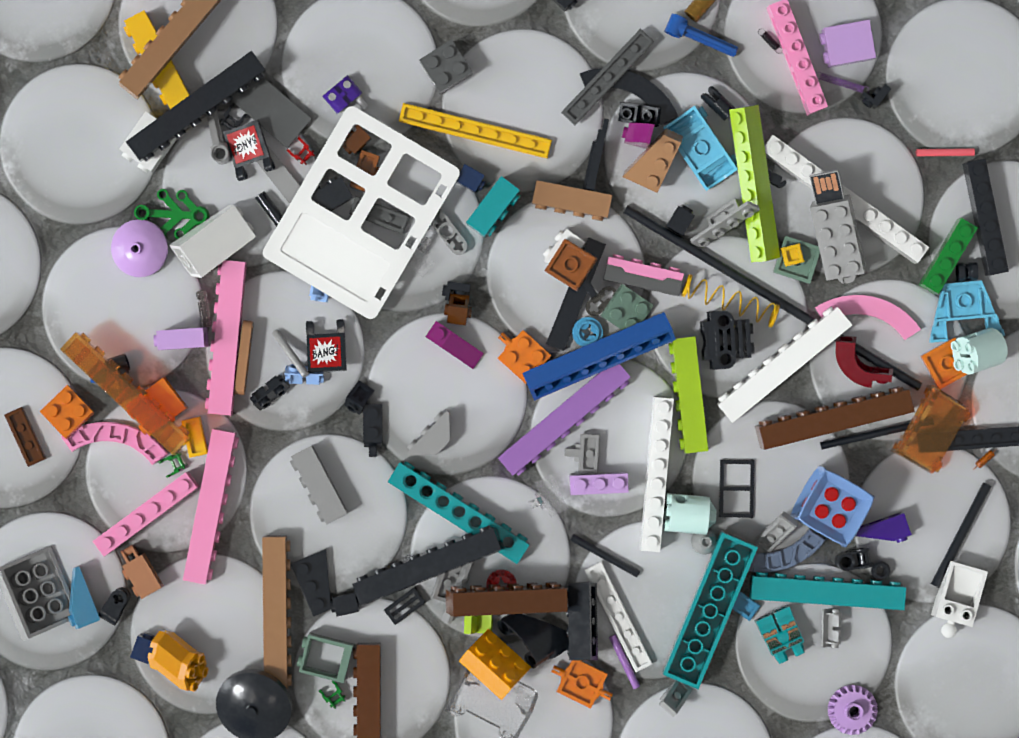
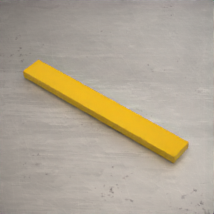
(475, 130)

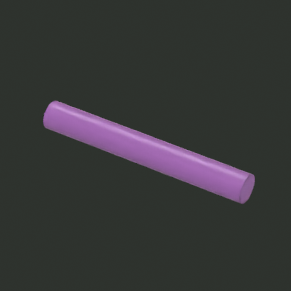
(624, 661)

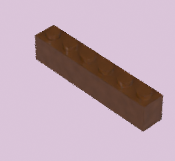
(367, 690)

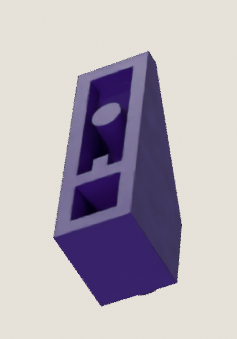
(888, 528)

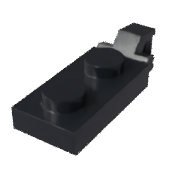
(372, 427)

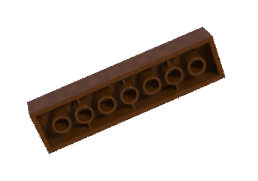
(834, 419)

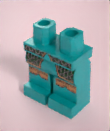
(781, 640)

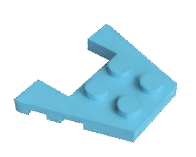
(962, 302)

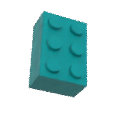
(493, 207)

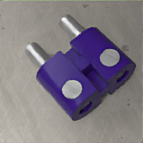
(343, 94)

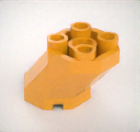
(177, 660)

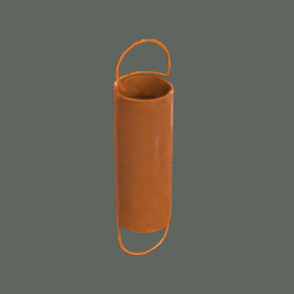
(983, 460)

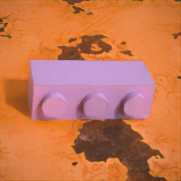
(598, 483)

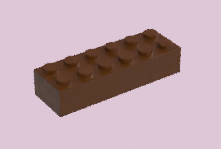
(506, 600)

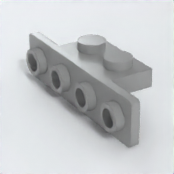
(724, 220)
(455, 577)

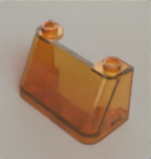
(932, 430)

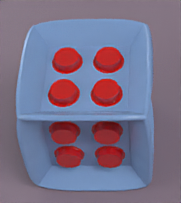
(832, 506)

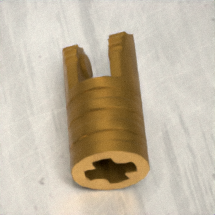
(698, 9)

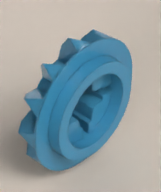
(582, 324)

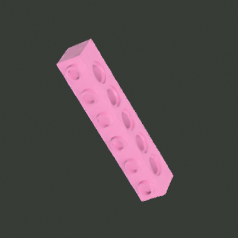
(797, 57)

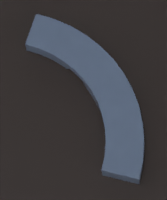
(788, 556)

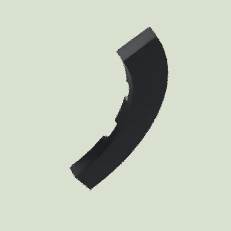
(641, 88)

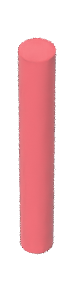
(945, 152)

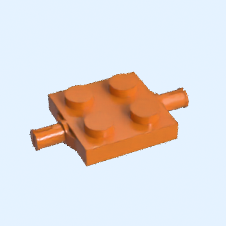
(522, 353)
(582, 683)

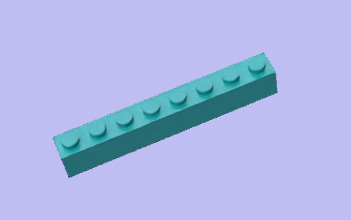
(827, 591)

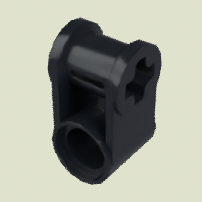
(858, 559)
(113, 607)

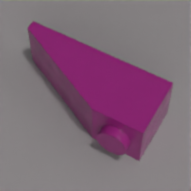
(638, 134)
(454, 344)

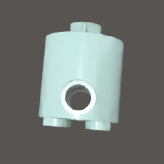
(979, 351)
(689, 514)

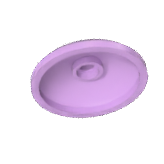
(151, 245)

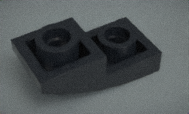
(639, 113)

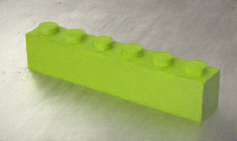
(689, 395)

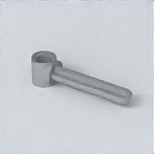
(217, 139)

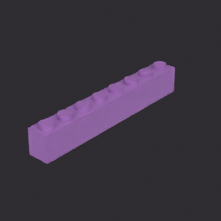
(562, 418)

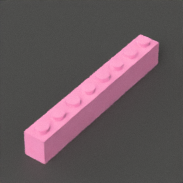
(227, 337)
(210, 505)

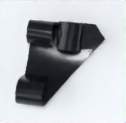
(540, 638)

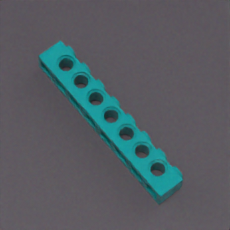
(398, 480)

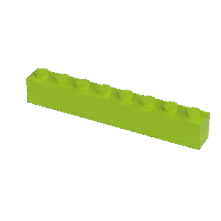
(755, 182)

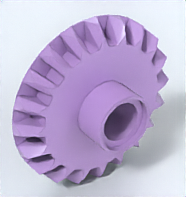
(841, 703)

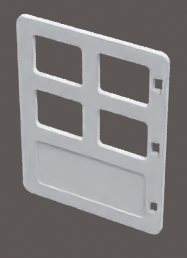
(336, 251)

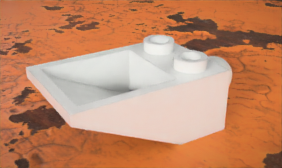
(962, 593)

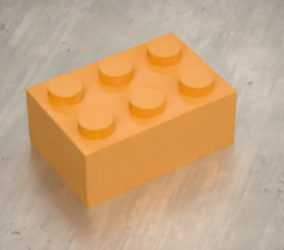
(494, 664)

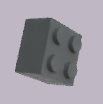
(446, 66)

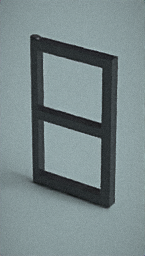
(722, 489)

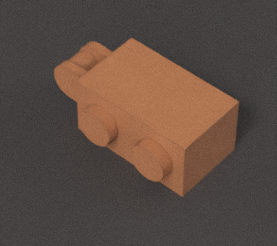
(140, 573)

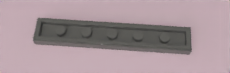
(607, 77)

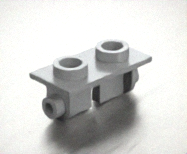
(830, 619)

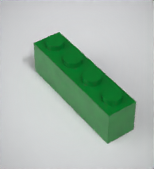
(948, 256)

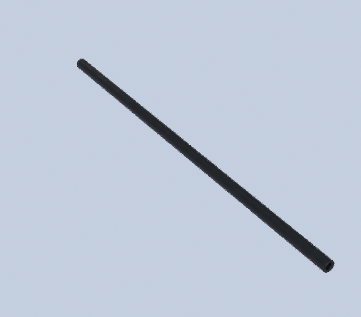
(758, 289)

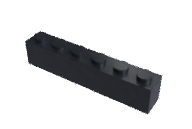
(985, 217)

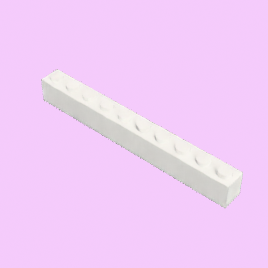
(865, 214)

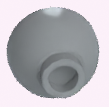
(703, 543)

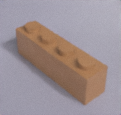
(571, 199)

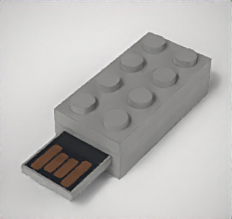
(836, 228)

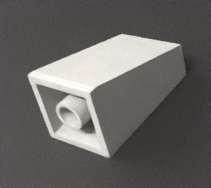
(213, 241)

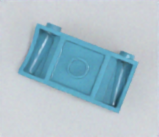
(702, 148)

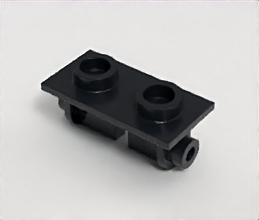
(277, 388)

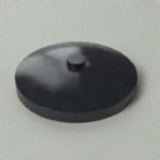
(254, 704)

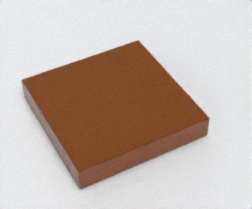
(571, 264)

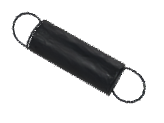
(770, 41)

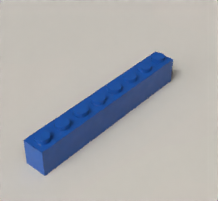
(599, 356)

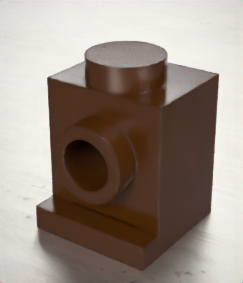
(356, 140)

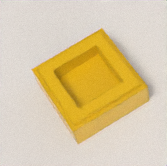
(792, 255)

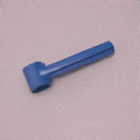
(678, 26)

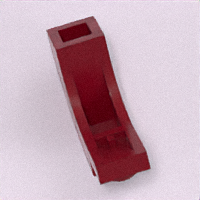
(855, 368)

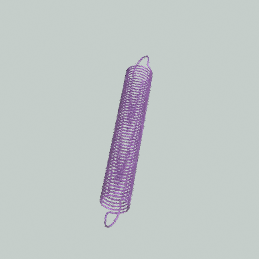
(854, 85)

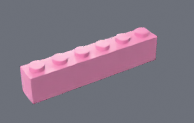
(146, 513)

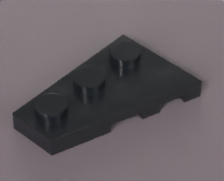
(314, 581)

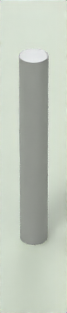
(290, 353)

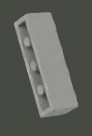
(319, 485)

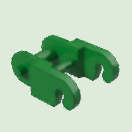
(170, 458)
(328, 698)

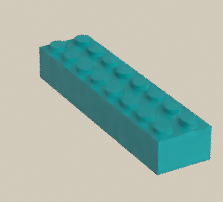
(709, 610)

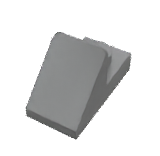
(675, 697)

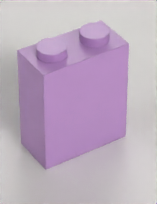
(847, 43)
(181, 338)

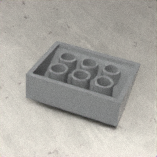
(35, 593)

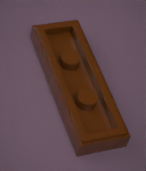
(25, 436)

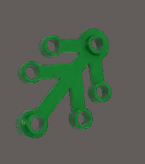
(175, 213)

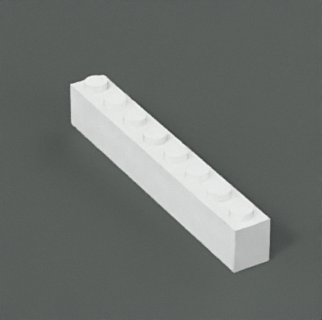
(784, 364)
(656, 474)

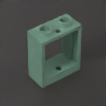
(302, 660)

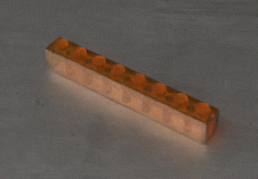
(125, 393)

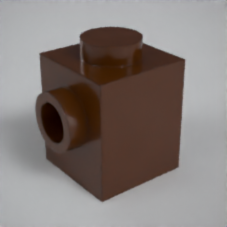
(458, 309)

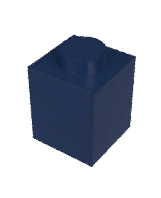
(471, 179)
(142, 647)

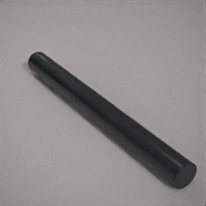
(604, 555)

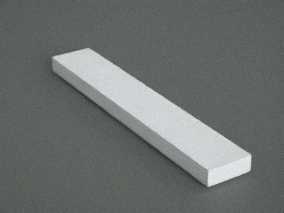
(618, 617)

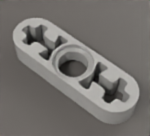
(442, 216)

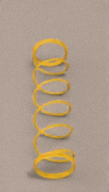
(686, 288)

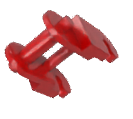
(306, 147)

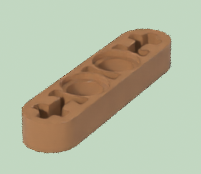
(243, 358)

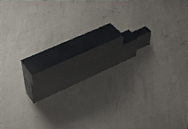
(595, 157)

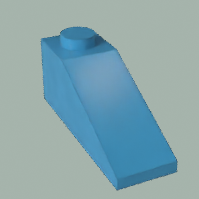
(81, 605)

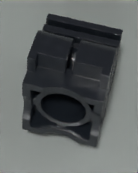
(729, 339)

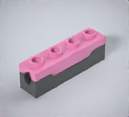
(643, 276)

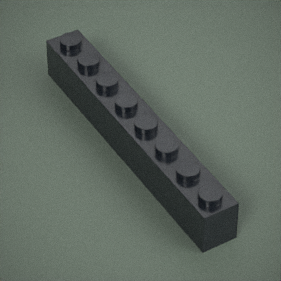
(196, 106)
(428, 566)

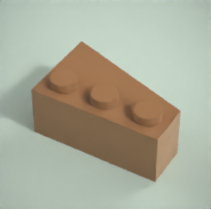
(655, 161)

